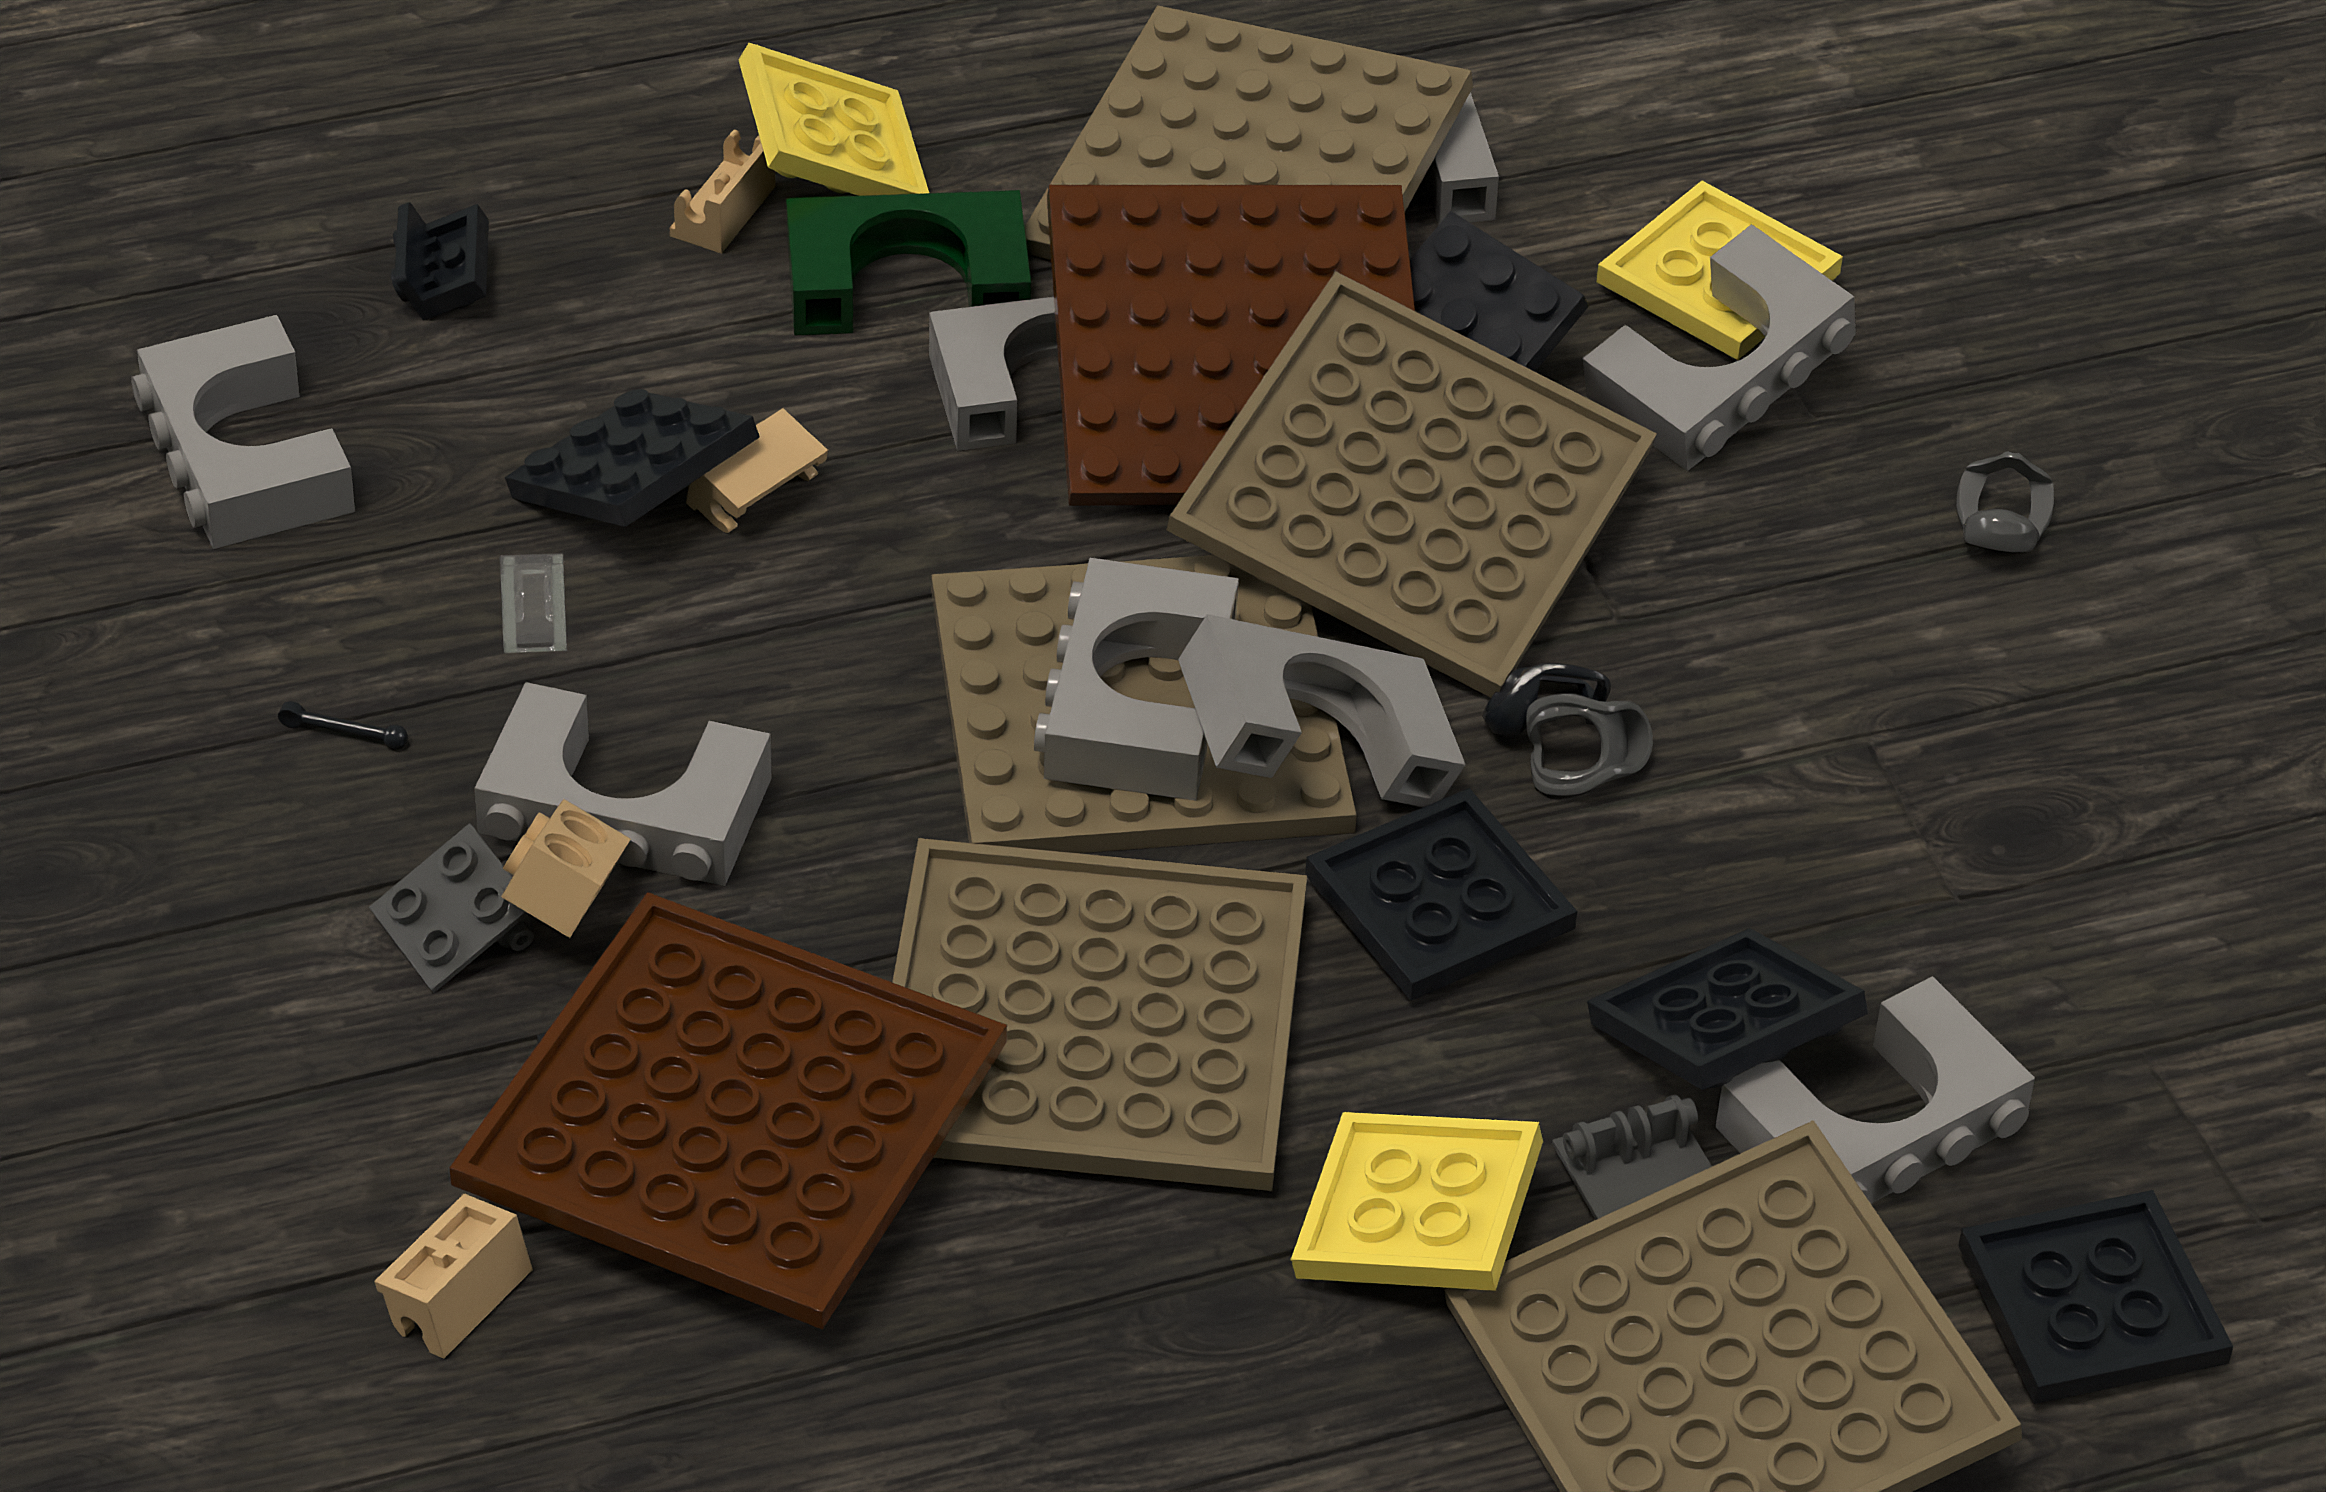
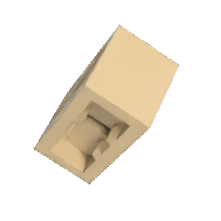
(562, 866)

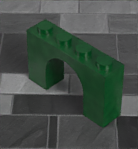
(841, 235)

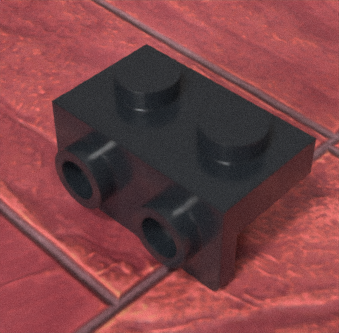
(440, 261)

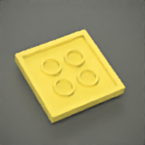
(830, 126)
(1670, 270)
(1418, 1201)

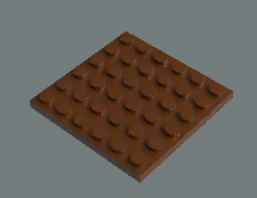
(1183, 305)
(731, 1109)

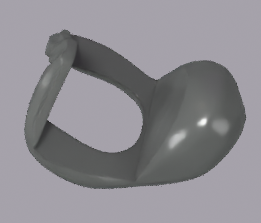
(1999, 527)
(1623, 735)

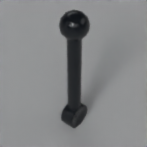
(294, 715)

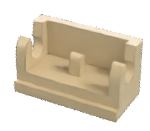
(725, 199)
(757, 470)
(455, 1273)

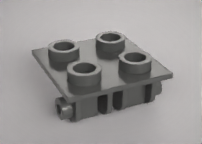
(453, 909)
(1633, 1155)

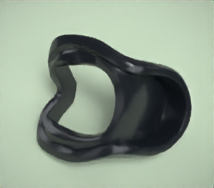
(1508, 708)

